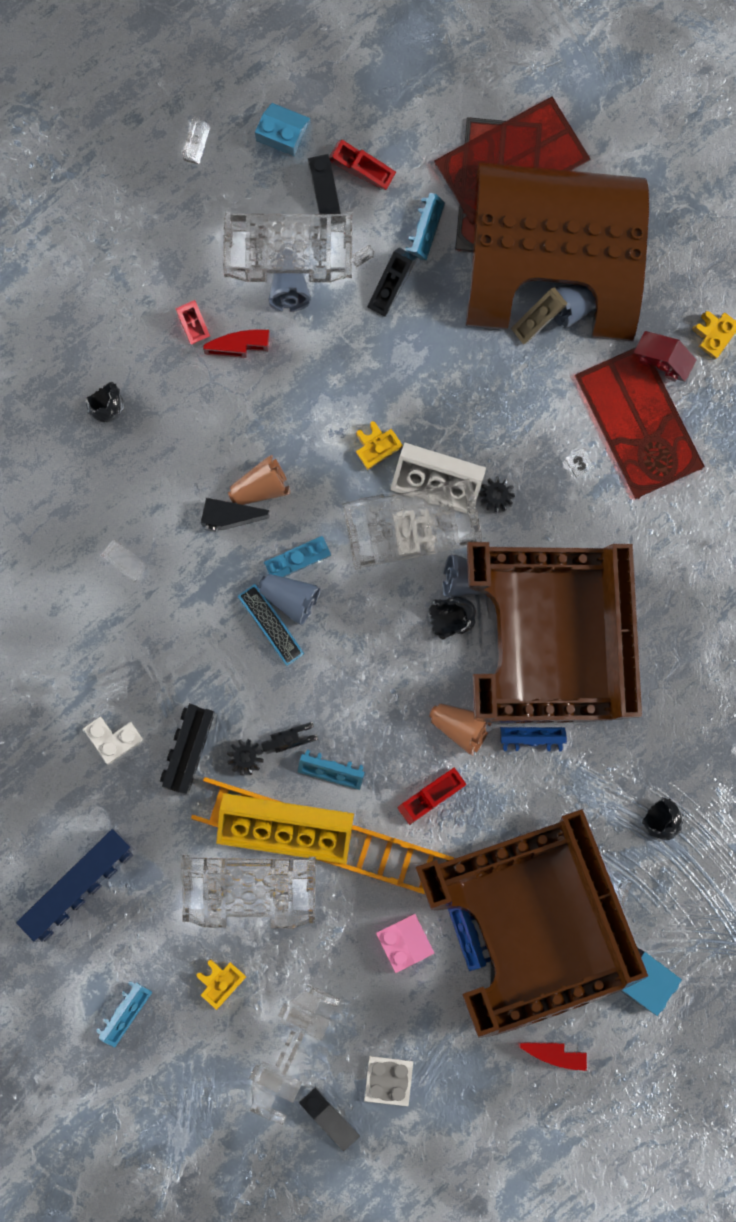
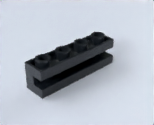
(188, 749)

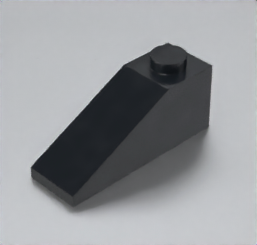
(323, 184)
(392, 281)
(226, 515)
(329, 1118)

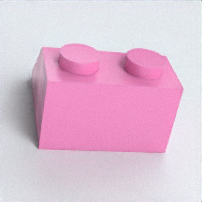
(405, 943)

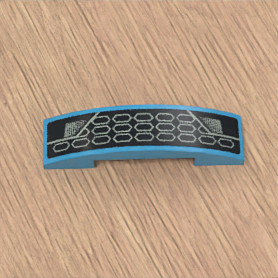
(271, 625)

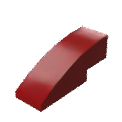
(361, 165)
(238, 343)
(431, 796)
(554, 1054)

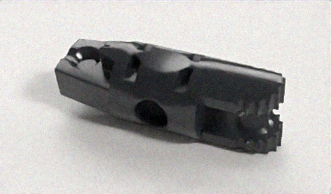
(279, 744)

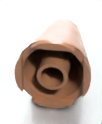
(260, 483)
(460, 726)

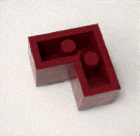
(666, 354)

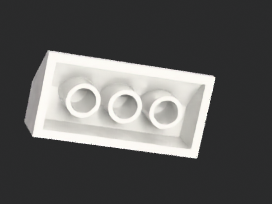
(425, 467)

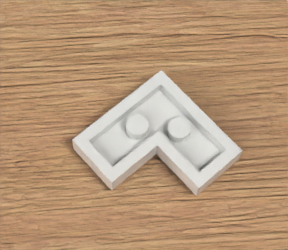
(112, 745)

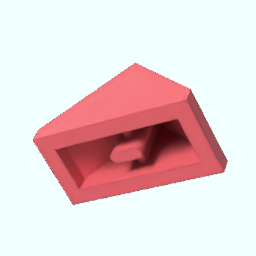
(192, 322)

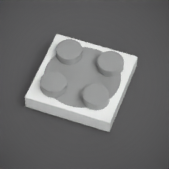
(388, 1081)

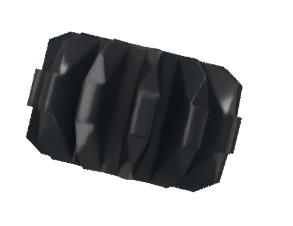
(494, 502)
(237, 758)

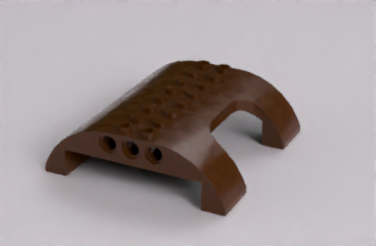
(559, 231)
(561, 634)
(545, 923)

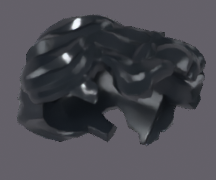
(452, 616)

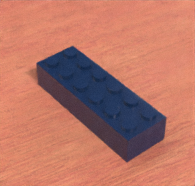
(75, 886)

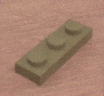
(539, 316)

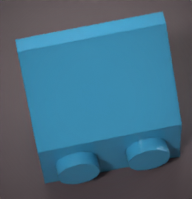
(281, 129)

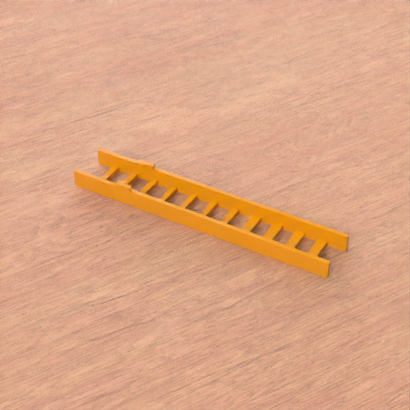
(224, 788)

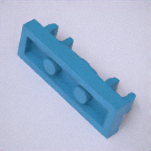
(426, 226)
(298, 558)
(331, 771)
(124, 1014)

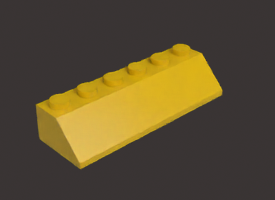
(284, 828)

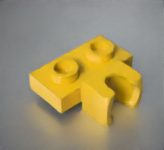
(716, 333)
(377, 445)
(220, 983)

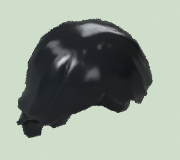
(106, 403)
(664, 820)

